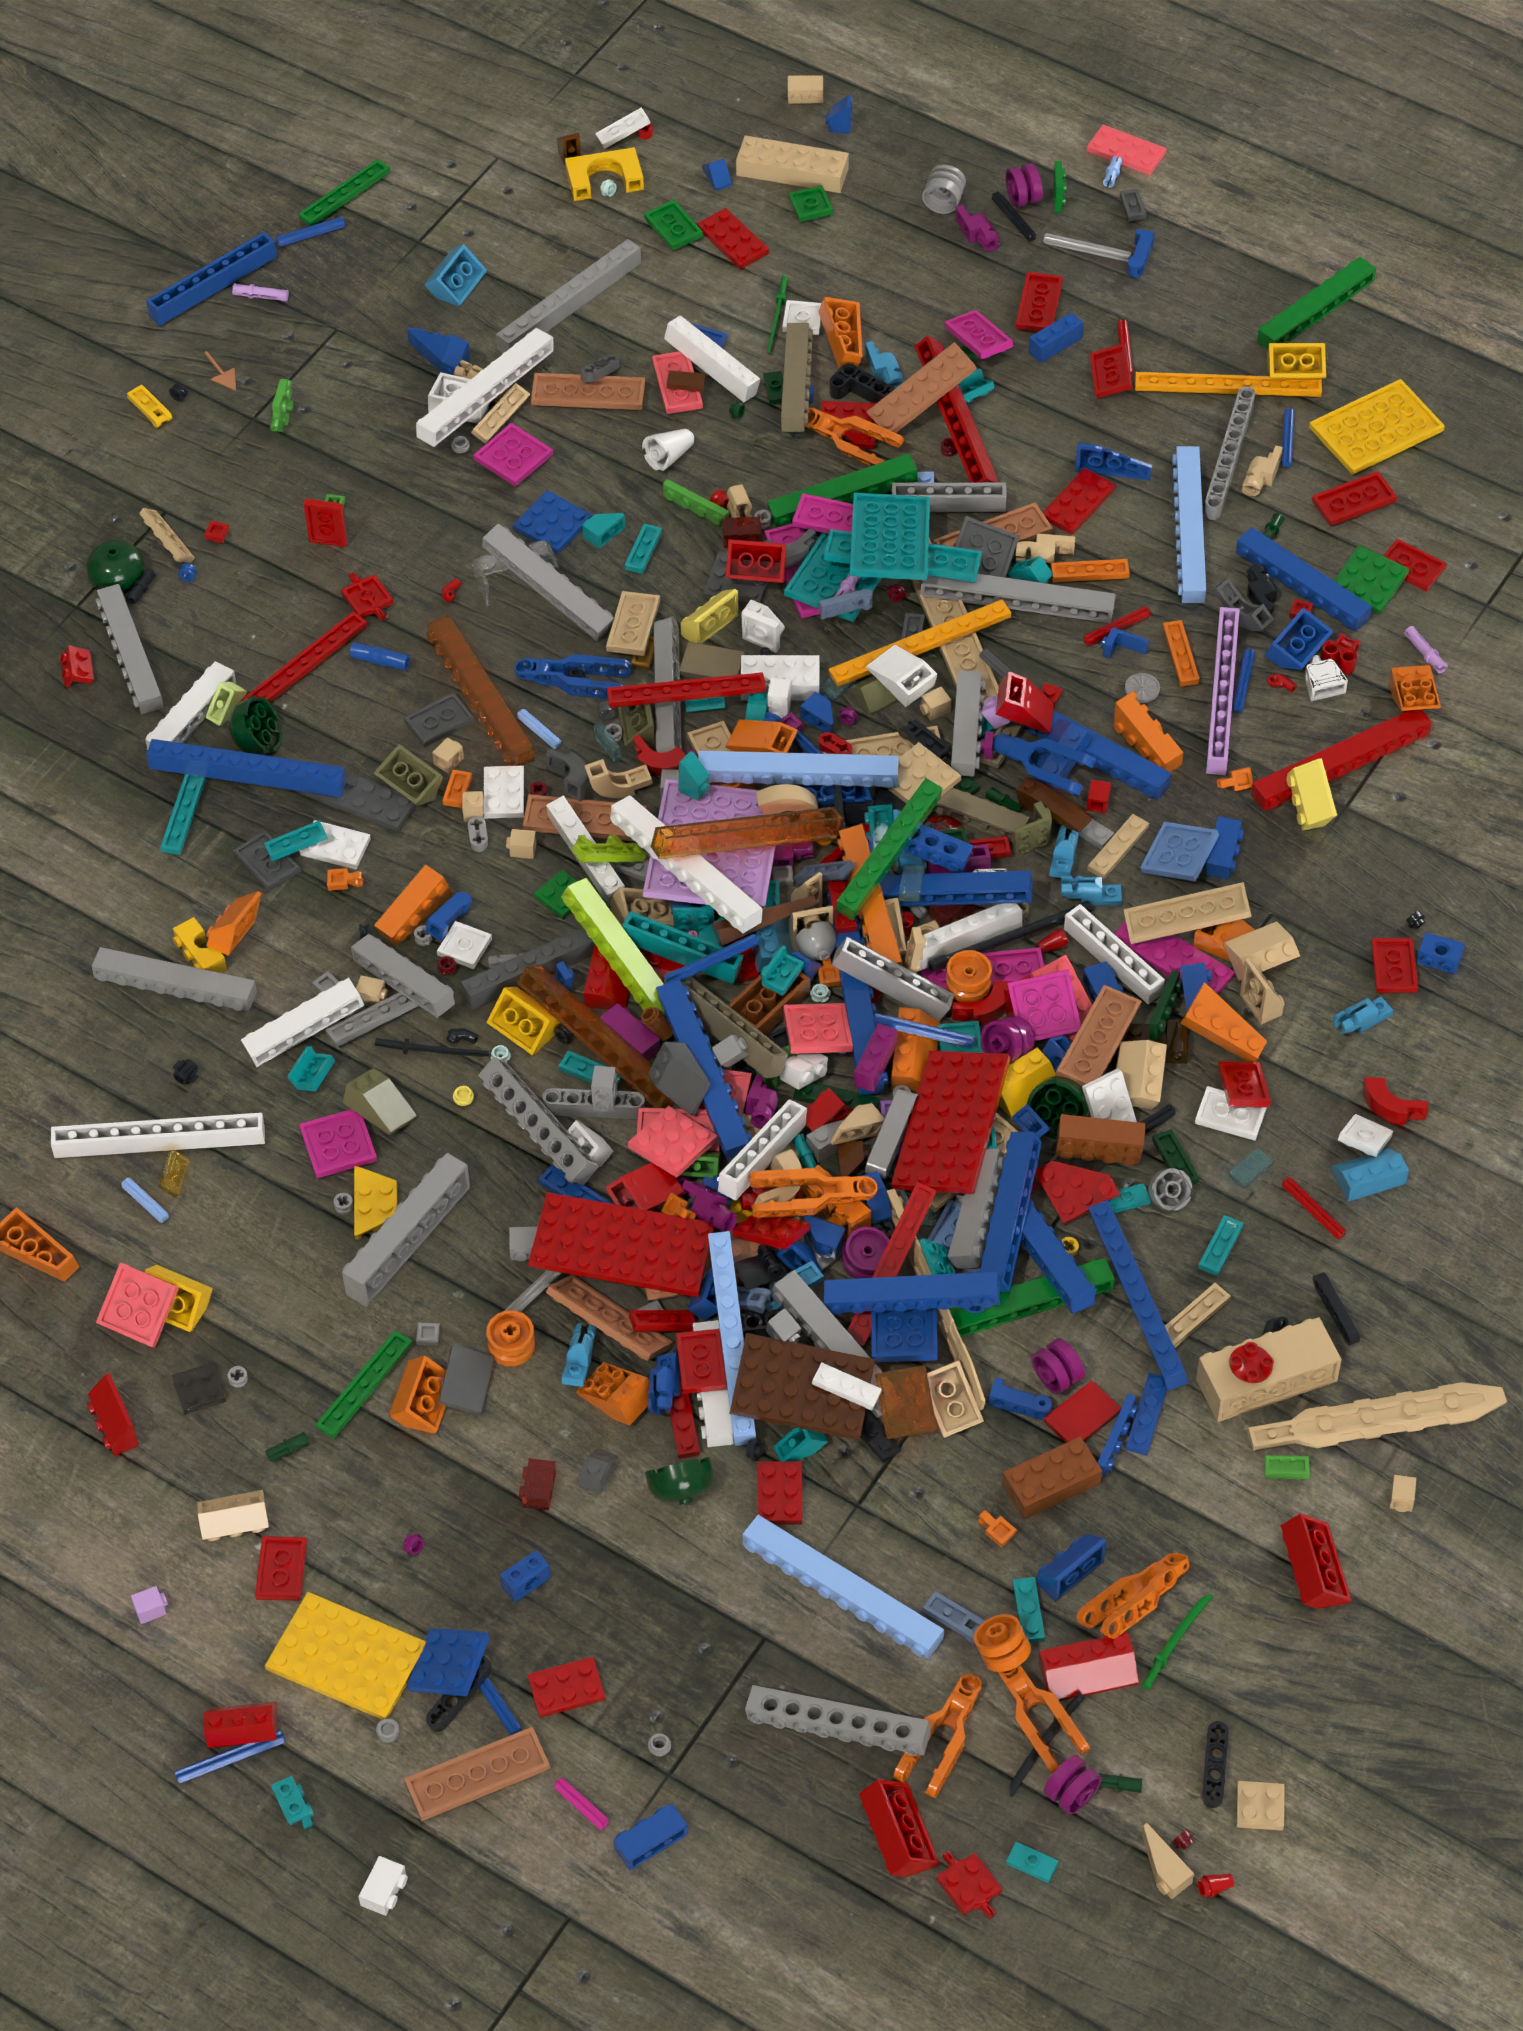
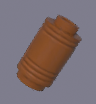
(657, 1023)

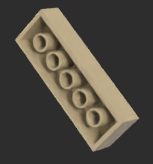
(792, 164)

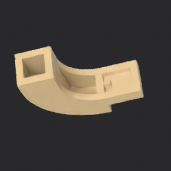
(617, 784)
(785, 798)
(782, 1161)

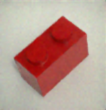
(825, 1110)

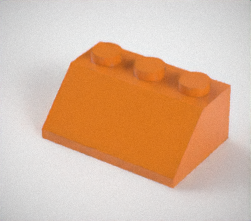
(234, 923)
(418, 1396)

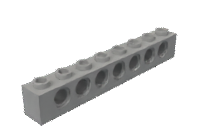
(538, 1121)
(829, 1712)

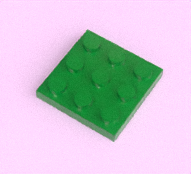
(1372, 577)

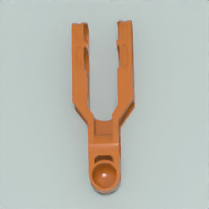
(835, 429)
(835, 1191)
(1139, 1593)
(1028, 1696)
(954, 1716)

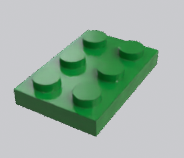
(673, 225)

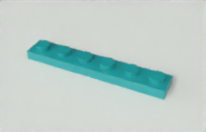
(182, 814)

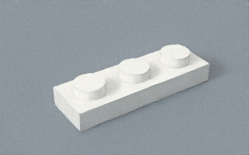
(623, 128)
(846, 1386)

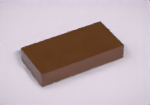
(686, 380)

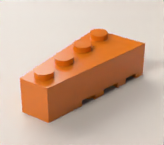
(842, 329)
(1145, 734)
(413, 905)
(1223, 1025)
(847, 1215)
(33, 1246)

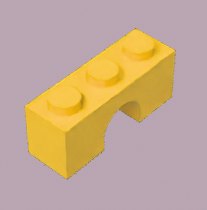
(189, 937)

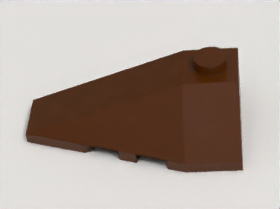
(1061, 805)

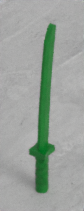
(780, 299)
(1161, 1659)

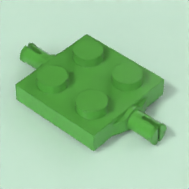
(281, 406)

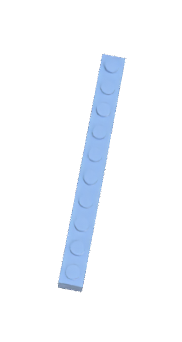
(1190, 524)
(801, 768)
(729, 1325)
(843, 1587)

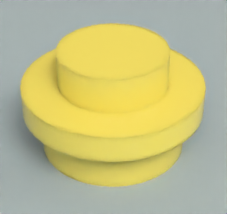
(463, 1096)

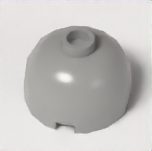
(817, 941)
(1170, 1189)

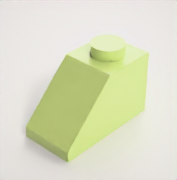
(223, 702)

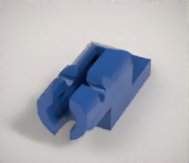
(663, 1383)

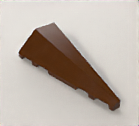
(725, 932)

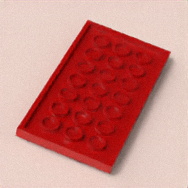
(951, 1121)
(621, 1244)

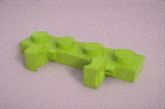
(612, 851)

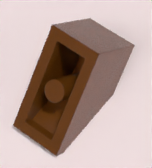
(569, 146)
(851, 1158)

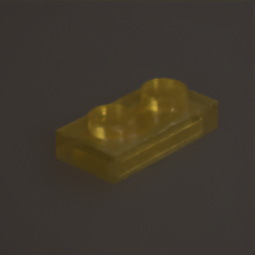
(174, 1173)

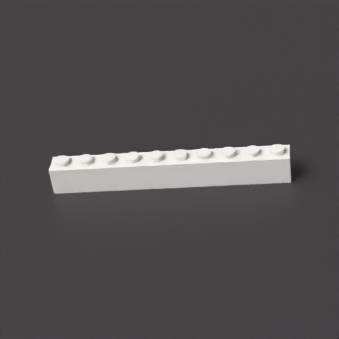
(484, 387)
(691, 870)
(157, 1135)

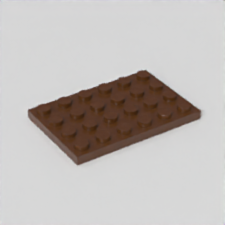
(778, 1387)

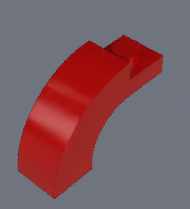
(657, 761)
(985, 1010)
(1390, 1107)

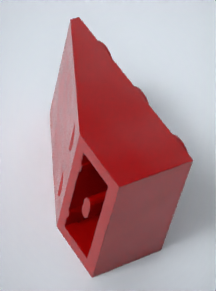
(1024, 703)
(644, 1188)

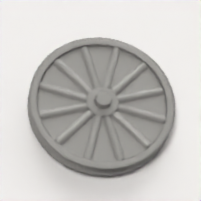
(1144, 686)

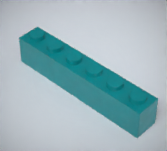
(678, 946)

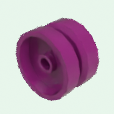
(1023, 184)
(1008, 1036)
(863, 1252)
(1058, 1366)
(1072, 1784)

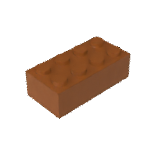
(765, 1007)
(1100, 1139)
(1052, 1477)

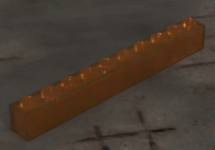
(480, 691)
(746, 832)
(592, 1032)

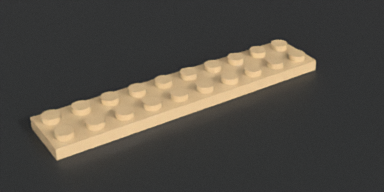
(962, 652)

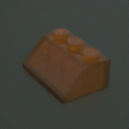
(906, 1402)

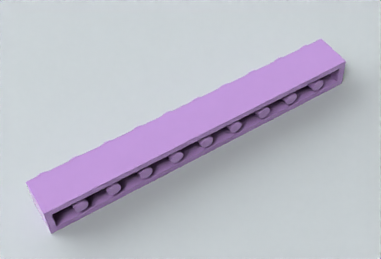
(1222, 691)

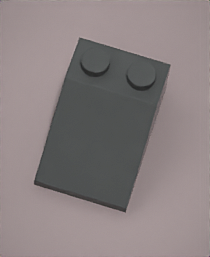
(679, 1076)

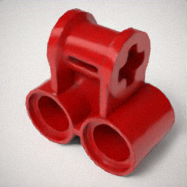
(1342, 652)

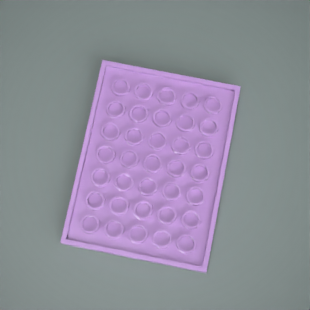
(745, 868)

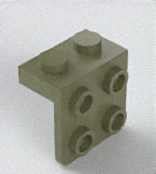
(1035, 833)

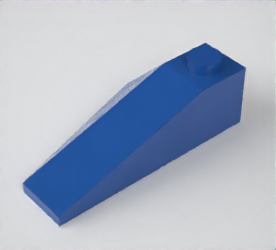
(439, 350)
(1110, 463)

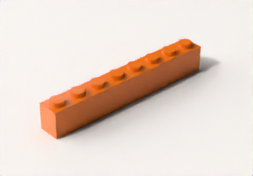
(875, 912)

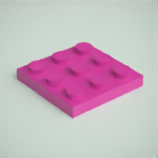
(513, 454)
(1046, 1004)
(337, 1143)

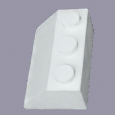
(445, 387)

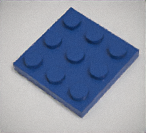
(552, 521)
(904, 1335)
(448, 1662)

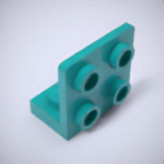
(693, 918)
(936, 1257)

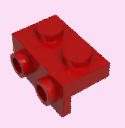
(76, 666)

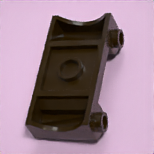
(1174, 1036)

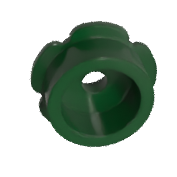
(737, 410)

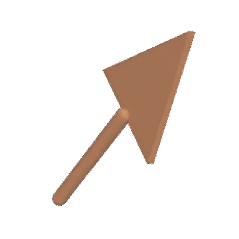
(225, 378)

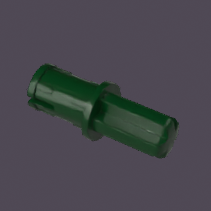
(1272, 527)
(1003, 800)
(287, 1447)
(1121, 1783)

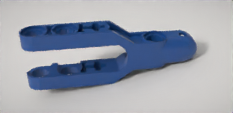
(553, 673)
(1021, 751)

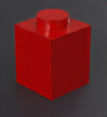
(1098, 796)

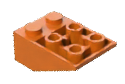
(1414, 688)
(761, 737)
(1212, 938)
(616, 1392)

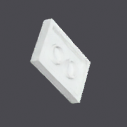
(503, 792)
(342, 847)
(1109, 1097)
(1234, 1120)

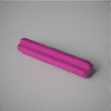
(581, 1804)

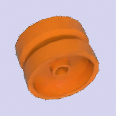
(969, 976)
(510, 1338)
(1002, 1643)

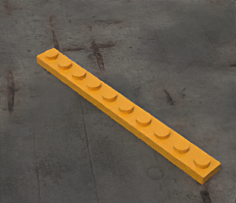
(1227, 384)
(925, 640)

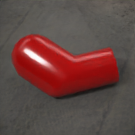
(448, 590)
(1281, 680)

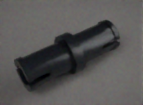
(140, 586)

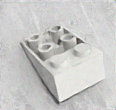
(903, 674)

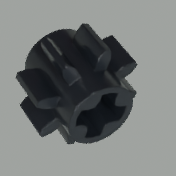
(185, 1071)

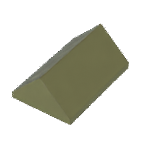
(873, 695)
(635, 721)
(409, 776)

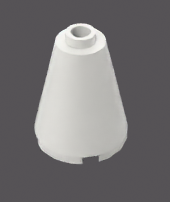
(666, 447)

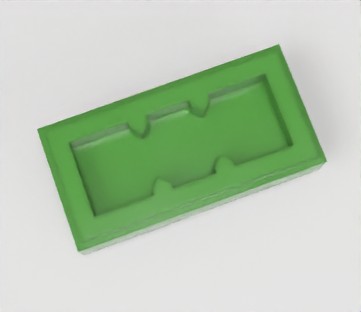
(1286, 1467)

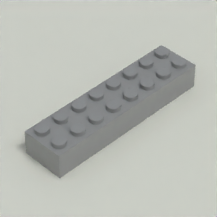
(405, 1229)

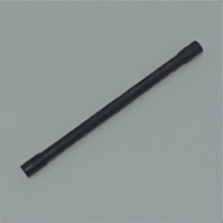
(942, 961)

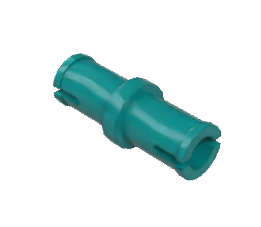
(805, 1154)

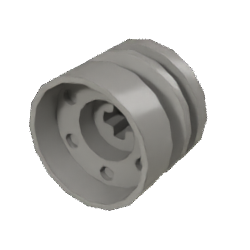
(944, 189)

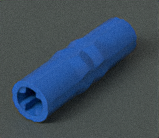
(380, 656)

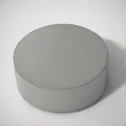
(387, 1730)

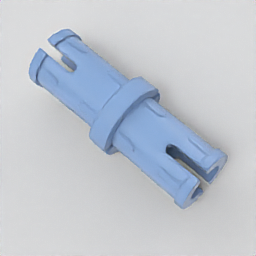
(1112, 171)

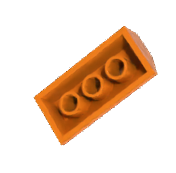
(912, 1051)

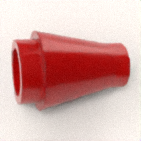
(1053, 941)
(1214, 1884)

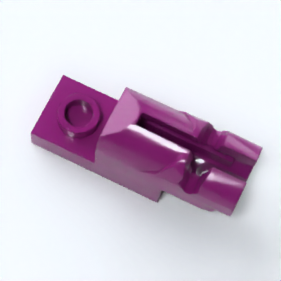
(977, 229)
(787, 853)
(761, 1103)
(710, 1206)

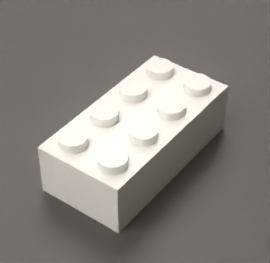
(800, 669)

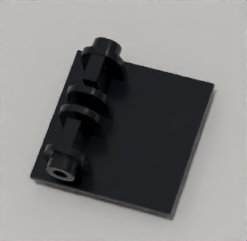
(760, 1268)

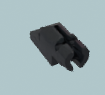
(1261, 587)

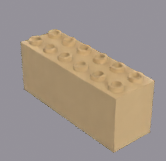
(1302, 1362)

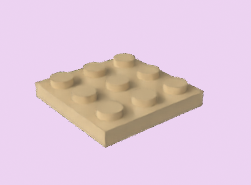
(921, 764)

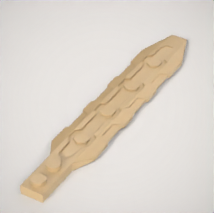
(945, 1318)
(1381, 1416)

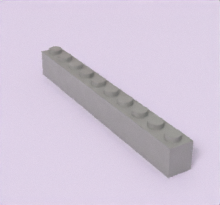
(572, 294)
(1024, 596)

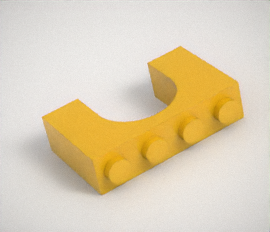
(621, 161)

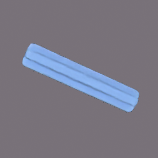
(538, 728)
(145, 1200)

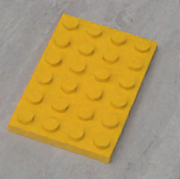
(1376, 426)
(346, 1656)

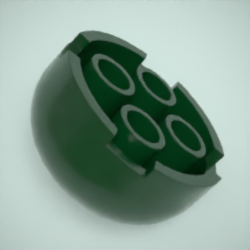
(115, 564)
(252, 725)
(1050, 1097)
(681, 1481)

